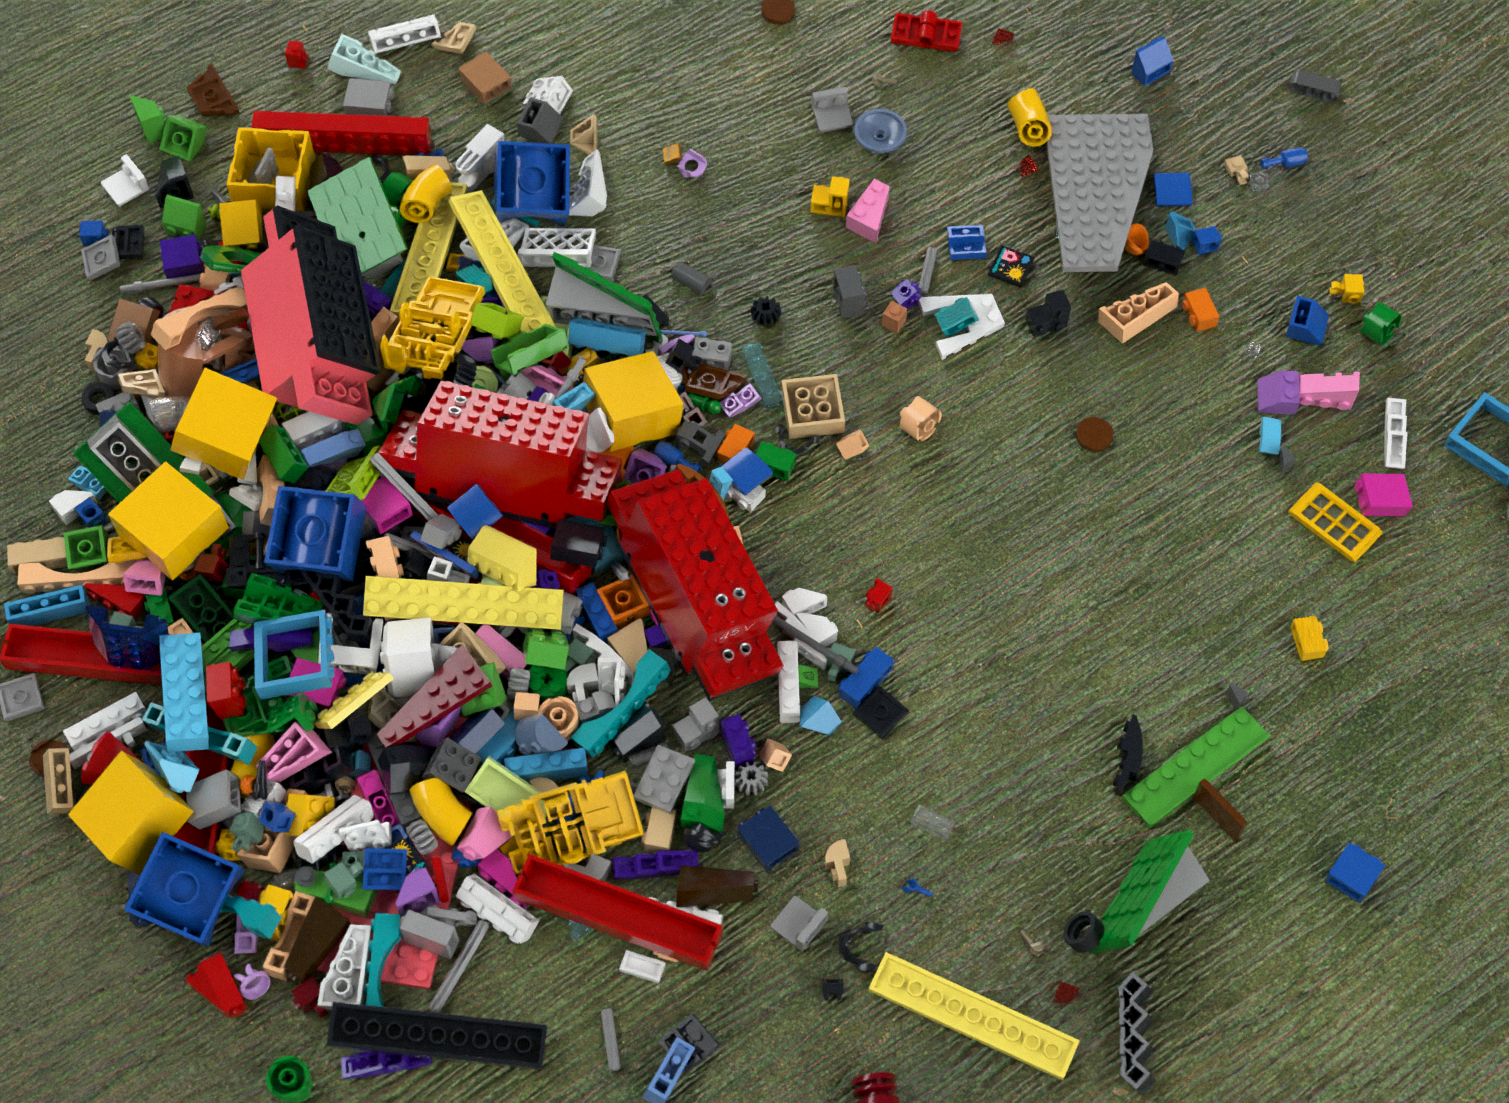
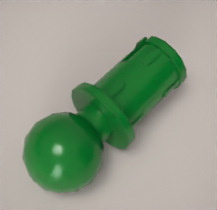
(713, 406)

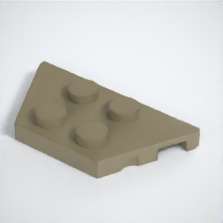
(382, 709)

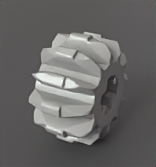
(130, 337)
(518, 682)
(751, 785)
(422, 837)

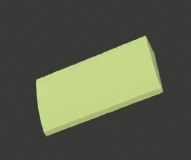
(499, 786)

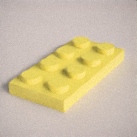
(357, 696)

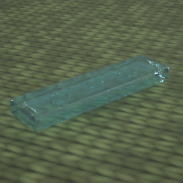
(762, 375)

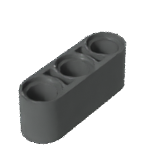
(1315, 86)

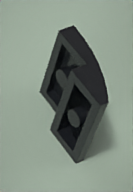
(695, 1034)

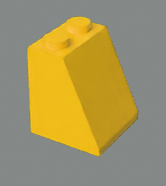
(241, 224)

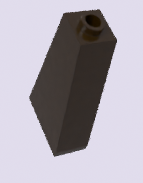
(714, 886)
(315, 940)

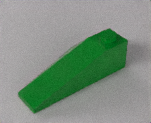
(703, 796)

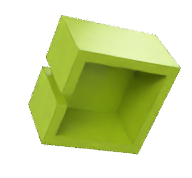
(492, 319)

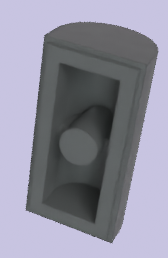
(690, 277)

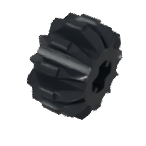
(765, 311)

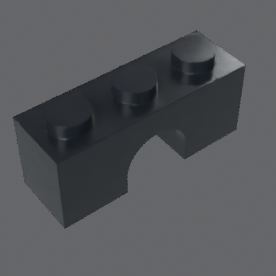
(334, 766)

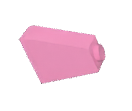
(144, 578)
(483, 835)

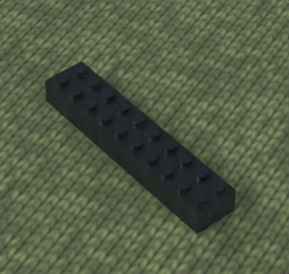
(436, 1036)

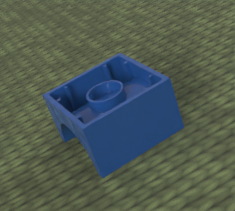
(532, 180)
(315, 532)
(183, 889)

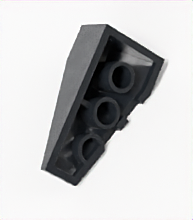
(404, 766)

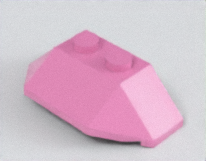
(545, 378)

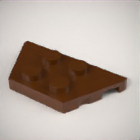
(211, 95)
(711, 381)

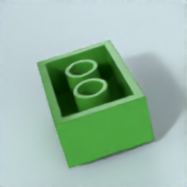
(545, 648)

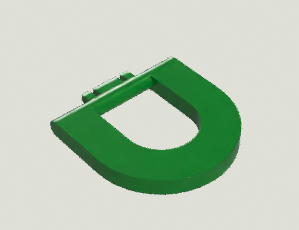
(217, 258)

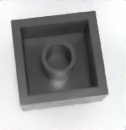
(849, 291)

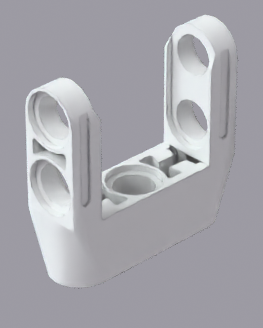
(358, 659)

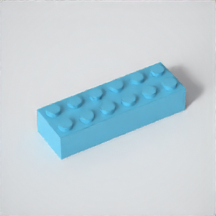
(183, 692)

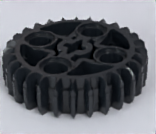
(459, 372)

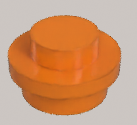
(247, 784)

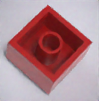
(225, 690)

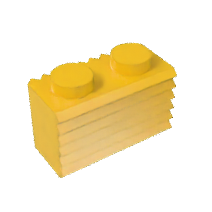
(1309, 638)

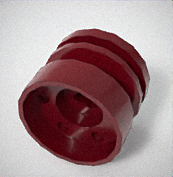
(875, 1088)

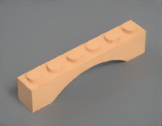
(170, 329)
(37, 578)

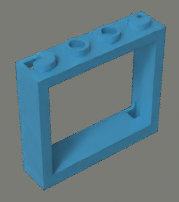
(1474, 454)
(297, 684)

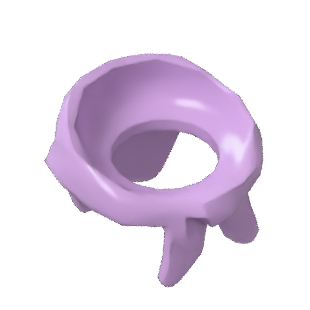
(692, 155)
(254, 984)

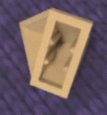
(585, 135)

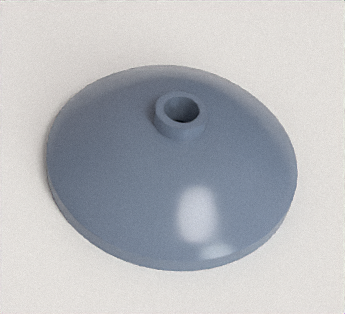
(880, 130)

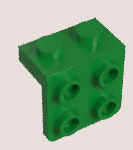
(295, 707)

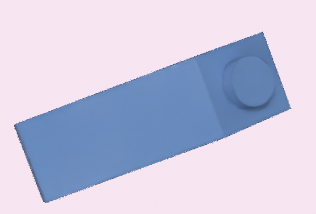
(335, 448)
(668, 1072)

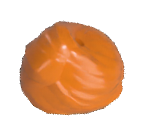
(1137, 240)

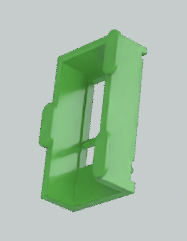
(529, 348)

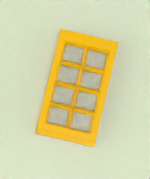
(1335, 522)

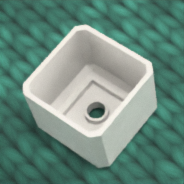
(407, 655)

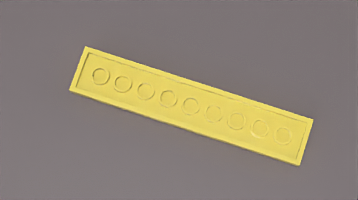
(428, 250)
(499, 259)
(463, 602)
(974, 1016)

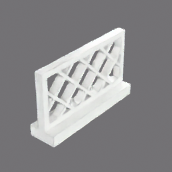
(543, 257)

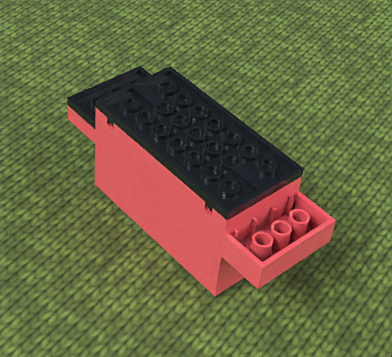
(311, 318)

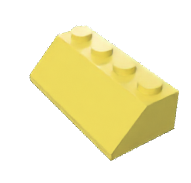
(503, 558)

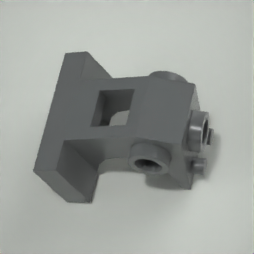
(707, 449)

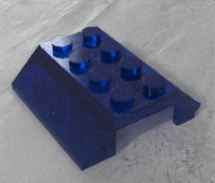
(125, 644)

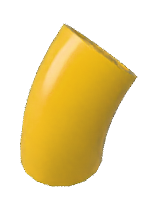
(1030, 118)
(425, 194)
(264, 743)
(440, 809)

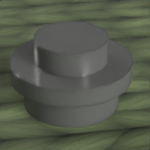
(305, 876)

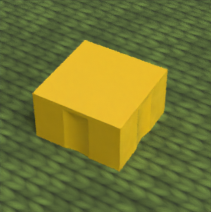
(293, 157)
(635, 399)
(223, 423)
(168, 520)
(129, 812)

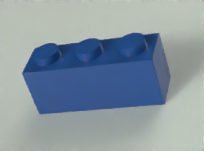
(596, 612)
(871, 673)

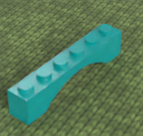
(595, 734)
(220, 742)
(254, 916)
(385, 937)

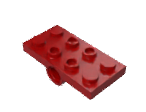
(926, 31)

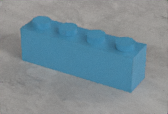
(606, 337)
(47, 607)
(502, 744)
(549, 765)

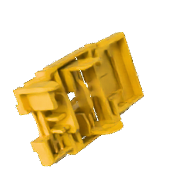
(437, 302)
(605, 808)

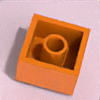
(624, 602)

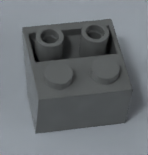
(539, 121)

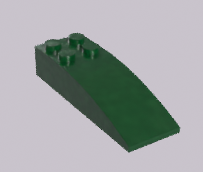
(206, 614)

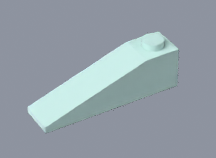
(355, 61)

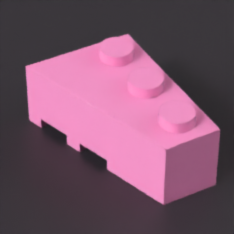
(869, 210)
(1329, 391)
(504, 649)
(293, 753)

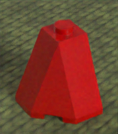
(104, 752)
(217, 986)

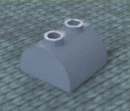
(538, 736)

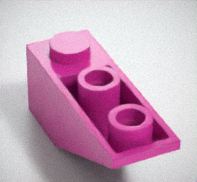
(375, 793)
(500, 872)

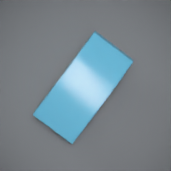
(1270, 436)
(87, 482)

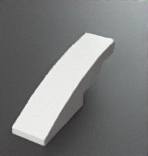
(1395, 433)
(600, 648)
(804, 649)

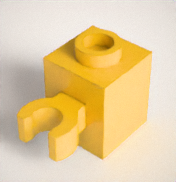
(1350, 288)

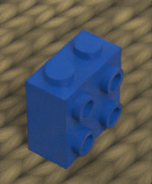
(1355, 872)

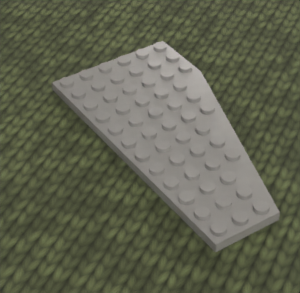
(1096, 184)

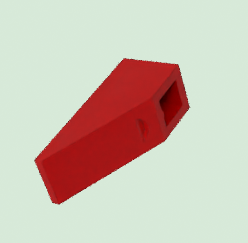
(117, 598)

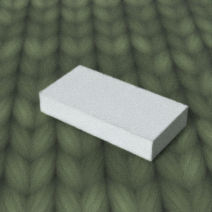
(642, 966)

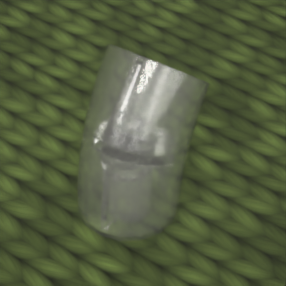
(168, 411)

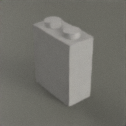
(368, 97)
(214, 799)
(429, 934)

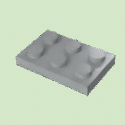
(664, 779)

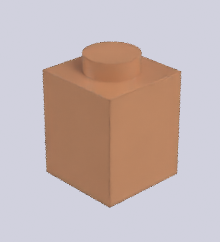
(894, 317)

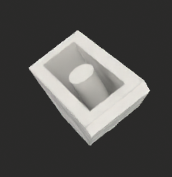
(66, 501)
(803, 601)
(819, 627)

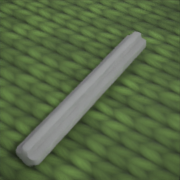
(404, 488)
(459, 966)

